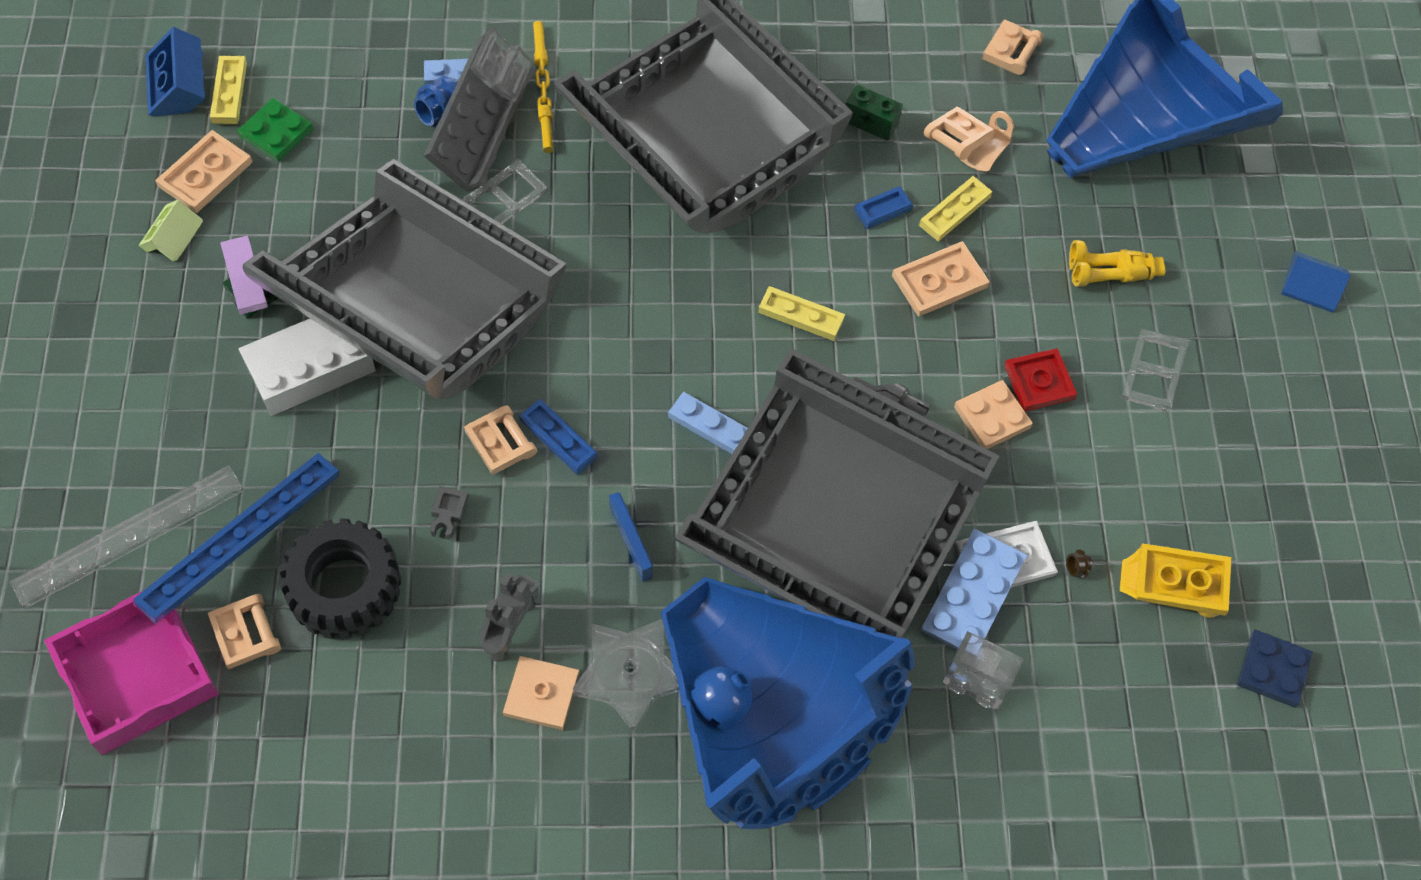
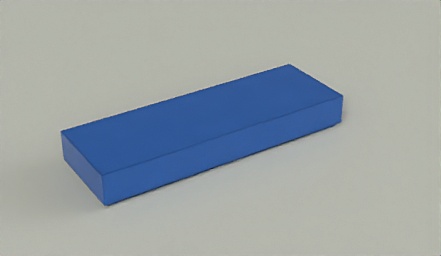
(558, 436)
(631, 536)

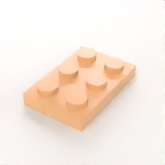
(204, 171)
(940, 278)

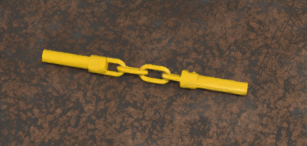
(544, 111)

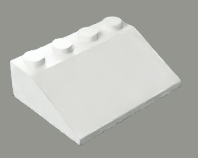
(302, 364)

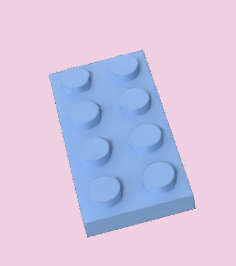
(973, 590)

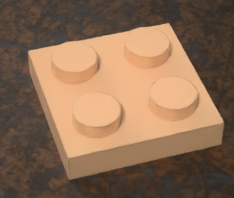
(993, 415)

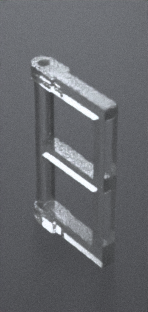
(513, 208)
(1173, 374)

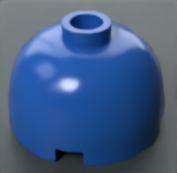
(723, 695)

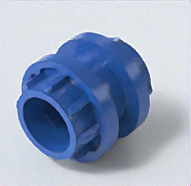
(433, 100)

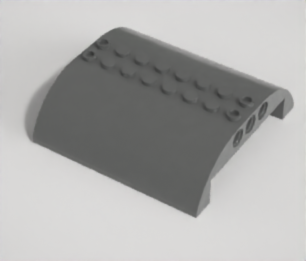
(713, 116)
(418, 282)
(840, 499)

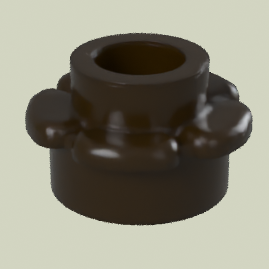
(1079, 564)

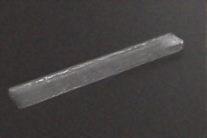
(125, 537)

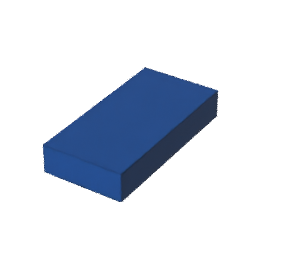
(883, 207)

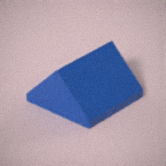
(1315, 281)

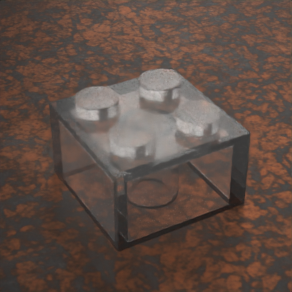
(982, 671)

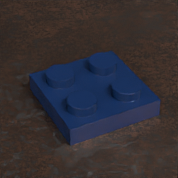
(1274, 668)

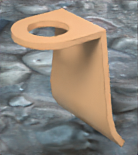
(986, 154)

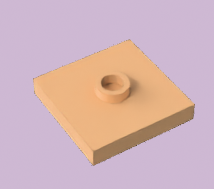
(541, 693)

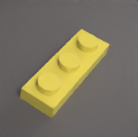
(228, 90)
(955, 208)
(801, 313)

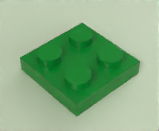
(275, 129)

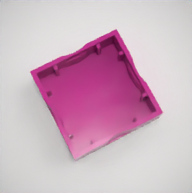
(129, 672)

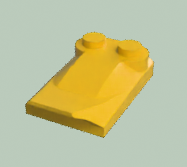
(1178, 579)

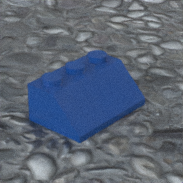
(174, 74)

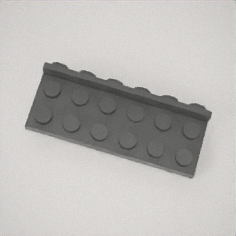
(471, 128)

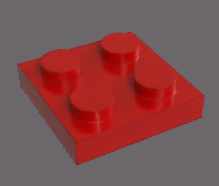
(1040, 379)

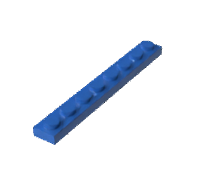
(235, 538)

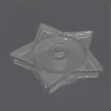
(628, 691)

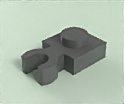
(448, 507)

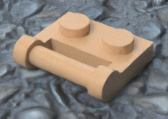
(1005, 44)
(962, 126)
(493, 445)
(234, 635)

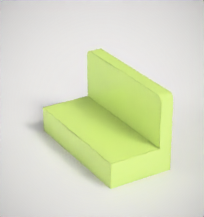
(172, 230)

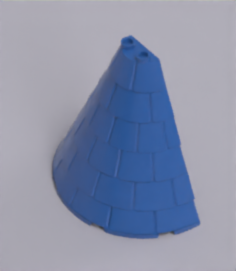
(1154, 95)
(817, 691)

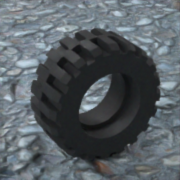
(332, 544)

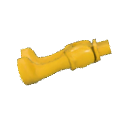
(1129, 265)

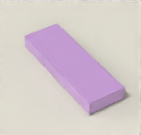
(247, 294)

